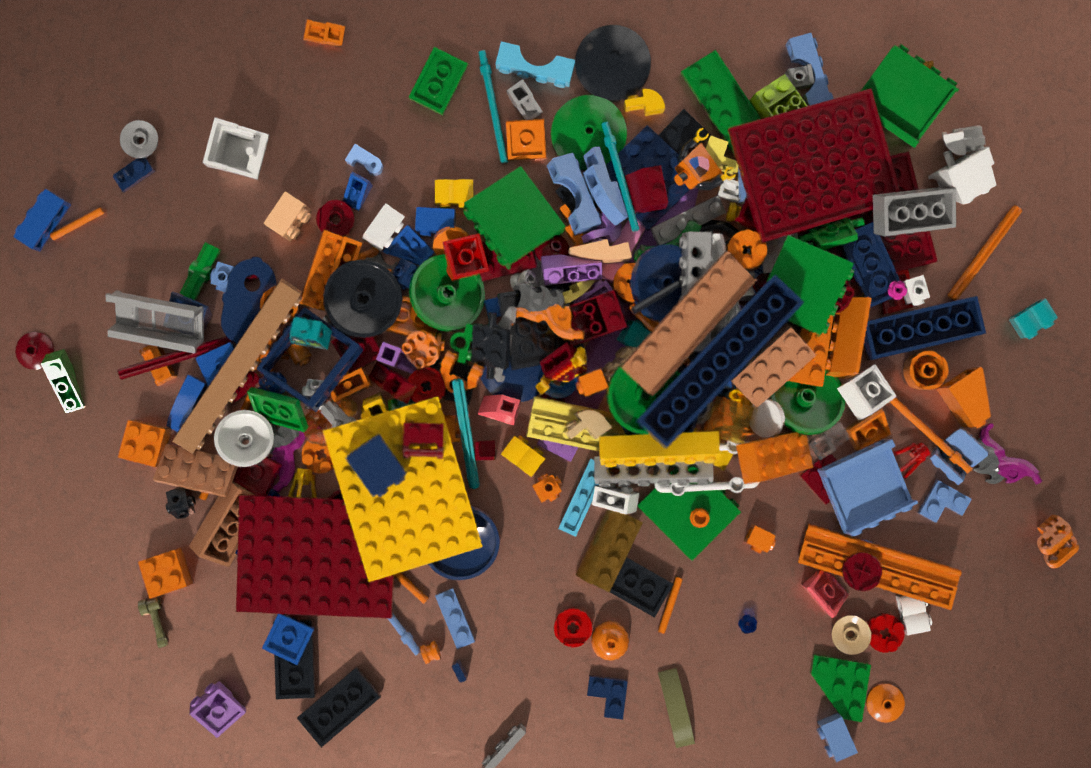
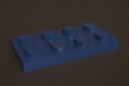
(871, 264)

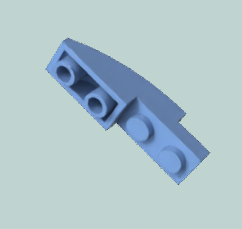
(602, 189)

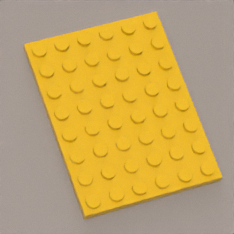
(420, 517)

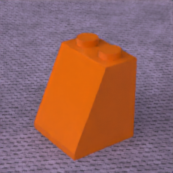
(967, 397)

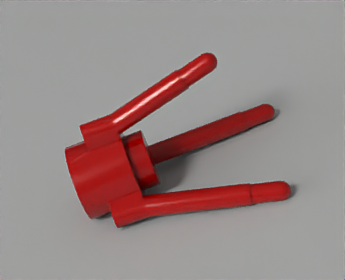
(918, 455)

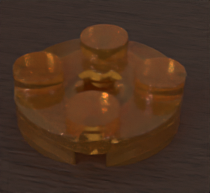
(313, 434)

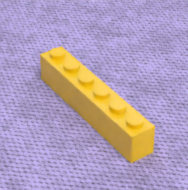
(645, 449)

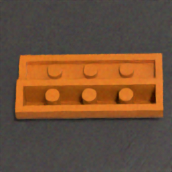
(330, 255)

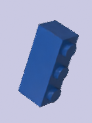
(41, 220)

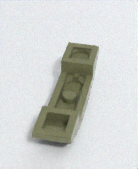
(676, 708)

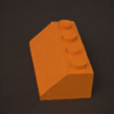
(848, 339)

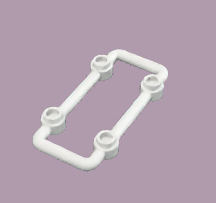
(735, 484)

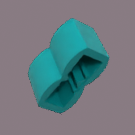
(1033, 318)

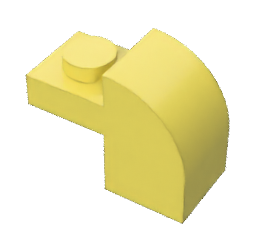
(716, 148)

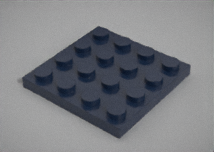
(646, 151)

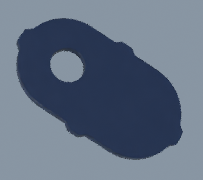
(240, 304)

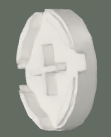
(767, 419)

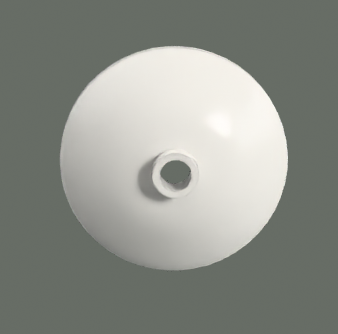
(244, 426)

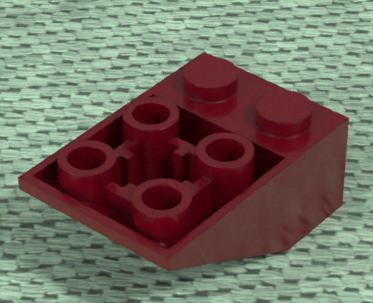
(597, 316)

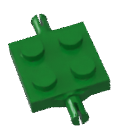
(833, 233)

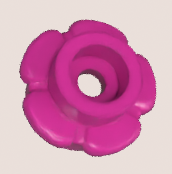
(892, 290)

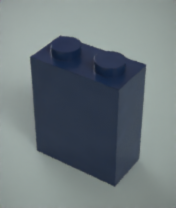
(376, 466)

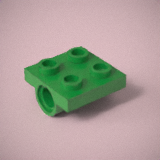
(465, 353)

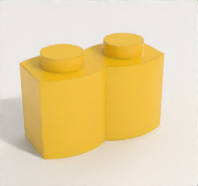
(453, 192)
(523, 456)

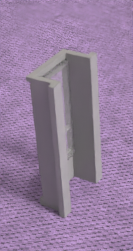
(157, 322)

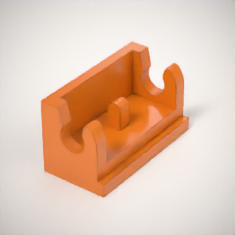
(162, 374)

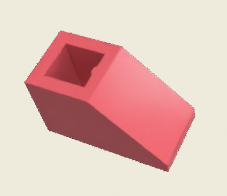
(500, 408)

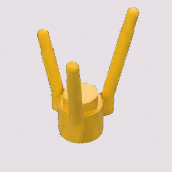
(302, 478)

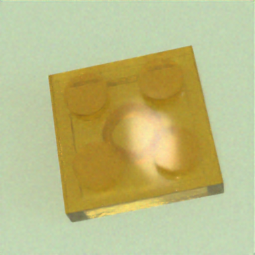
(730, 420)

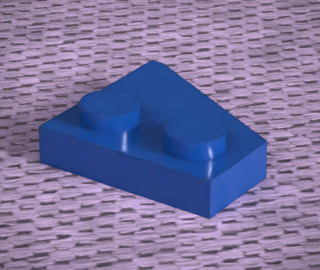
(410, 247)

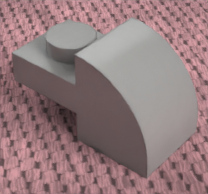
(524, 101)

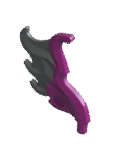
(283, 449)
(1000, 465)

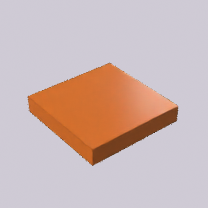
(525, 139)

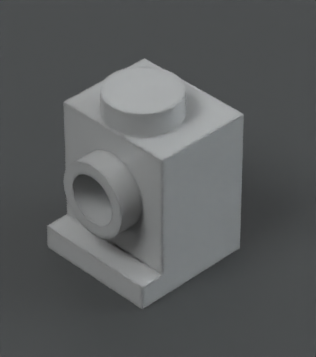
(806, 80)

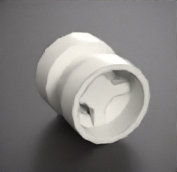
(527, 277)

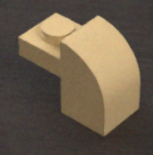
(589, 420)

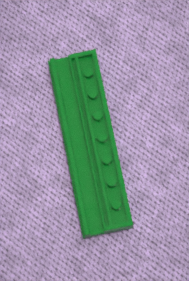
(719, 94)

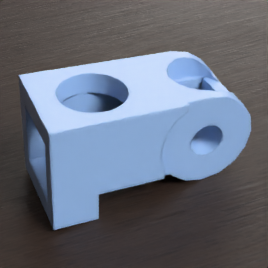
(364, 158)

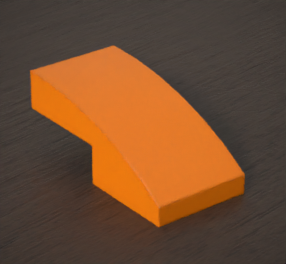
(324, 33)

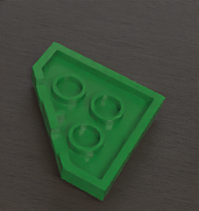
(843, 684)

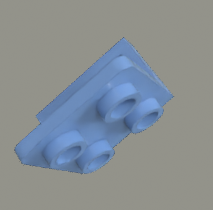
(967, 446)

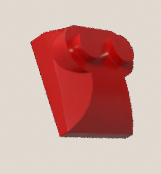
(465, 257)

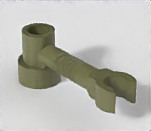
(150, 607)

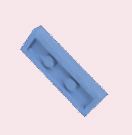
(455, 618)

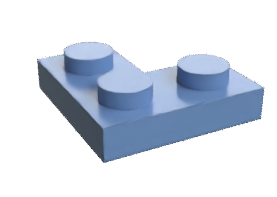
(941, 497)

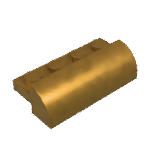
(608, 549)

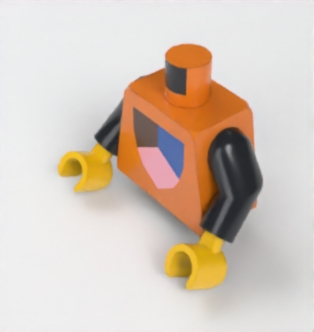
(698, 168)

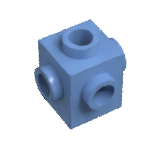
(220, 275)

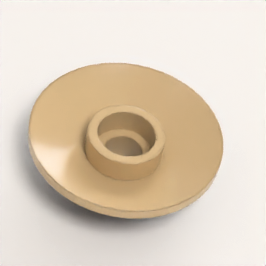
(854, 644)

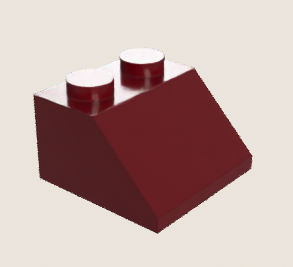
(647, 189)

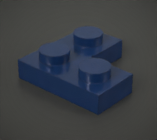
(613, 690)

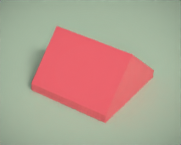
(826, 592)

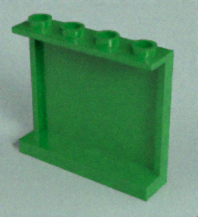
(908, 94)
(513, 217)
(814, 278)
(673, 513)

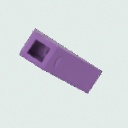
(568, 269)

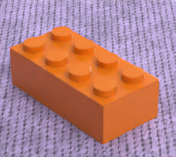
(774, 457)

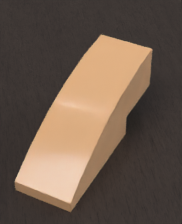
(602, 252)

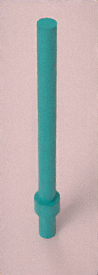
(485, 70)
(610, 142)

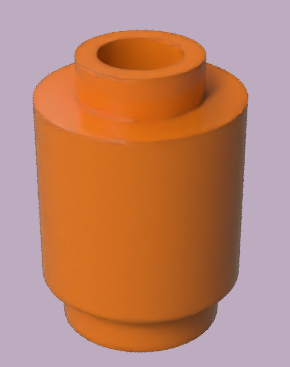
(299, 354)

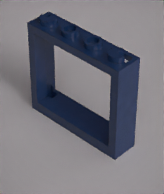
(334, 377)

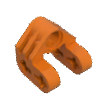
(447, 366)
(1057, 533)

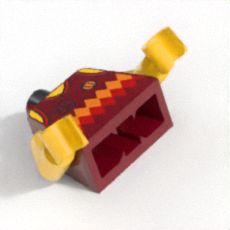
(562, 366)

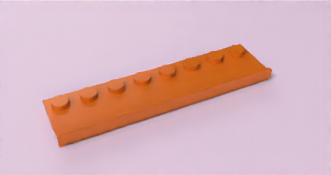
(900, 571)

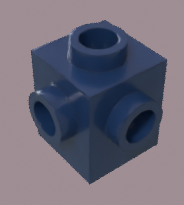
(403, 273)

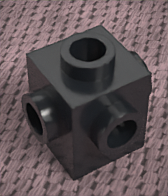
(180, 503)

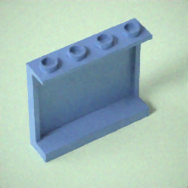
(866, 487)

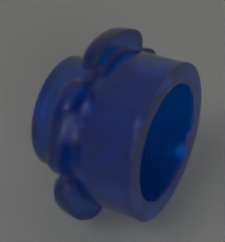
(747, 629)

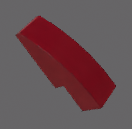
(392, 382)

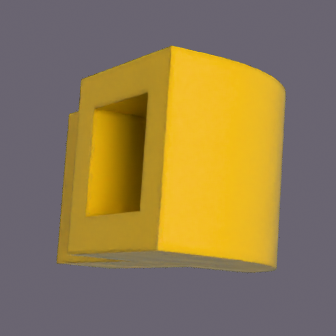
(649, 101)

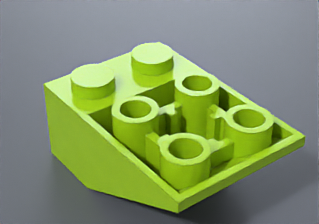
(777, 98)

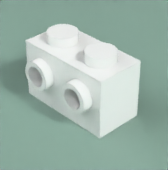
(383, 227)
(616, 499)

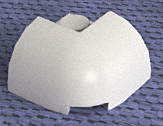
(964, 139)

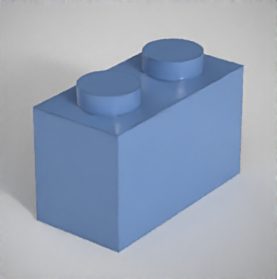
(836, 736)

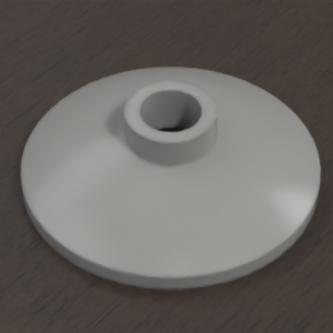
(133, 133)

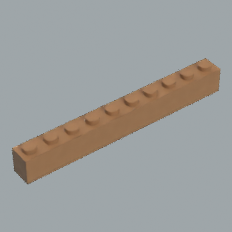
(237, 365)

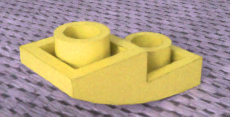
(577, 290)

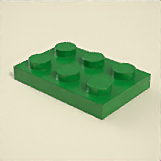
(438, 81)
(278, 409)

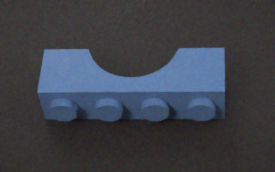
(803, 51)
(566, 171)

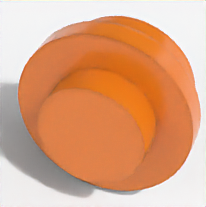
(699, 517)

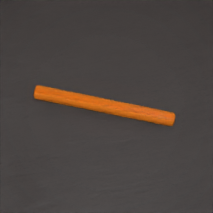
(985, 252)

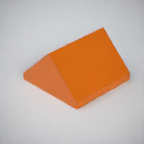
(868, 430)

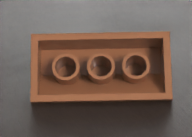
(219, 531)

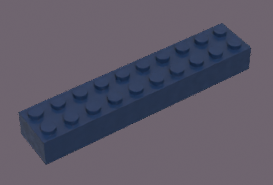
(719, 361)

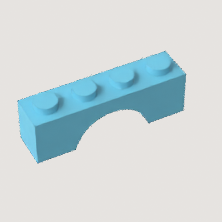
(557, 71)

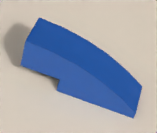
(186, 401)

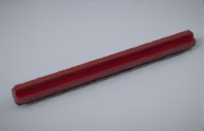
(170, 358)

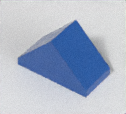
(356, 191)

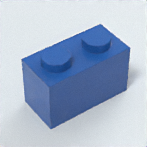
(432, 220)

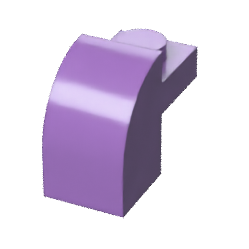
(604, 231)
(395, 357)

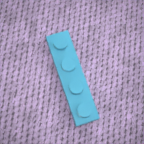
(580, 502)

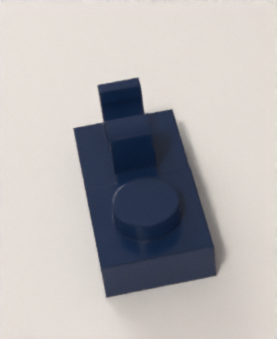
(133, 173)

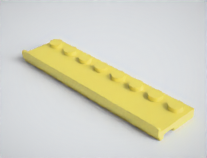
(550, 418)

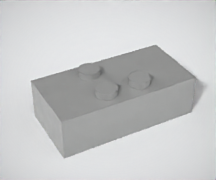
(914, 211)

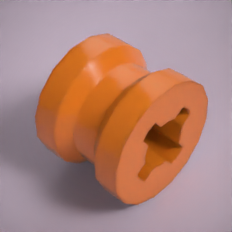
(430, 652)

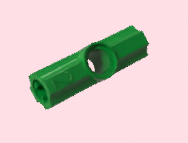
(200, 271)

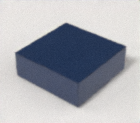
(459, 671)

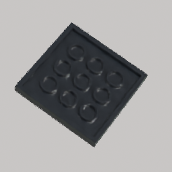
(531, 339)

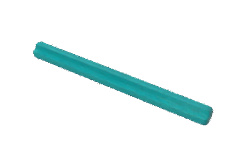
(466, 433)

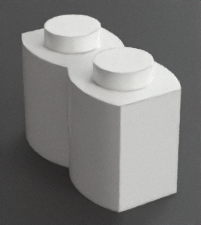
(913, 615)

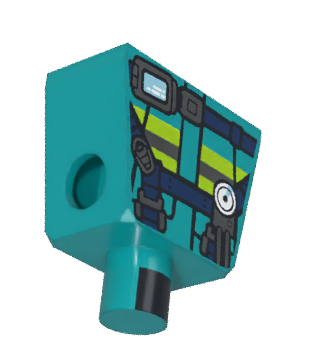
(307, 333)

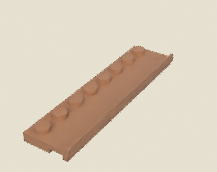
(688, 323)

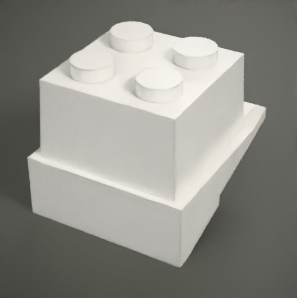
(235, 149)
(969, 174)

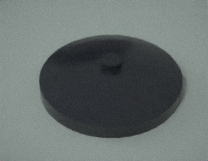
(613, 63)
(362, 298)

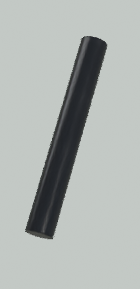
(655, 297)

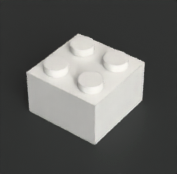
(866, 392)

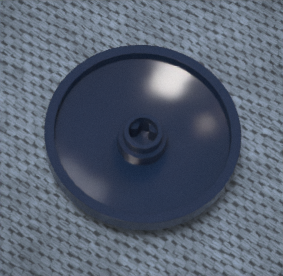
(653, 272)
(517, 383)
(476, 561)

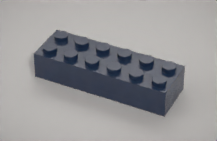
(923, 328)

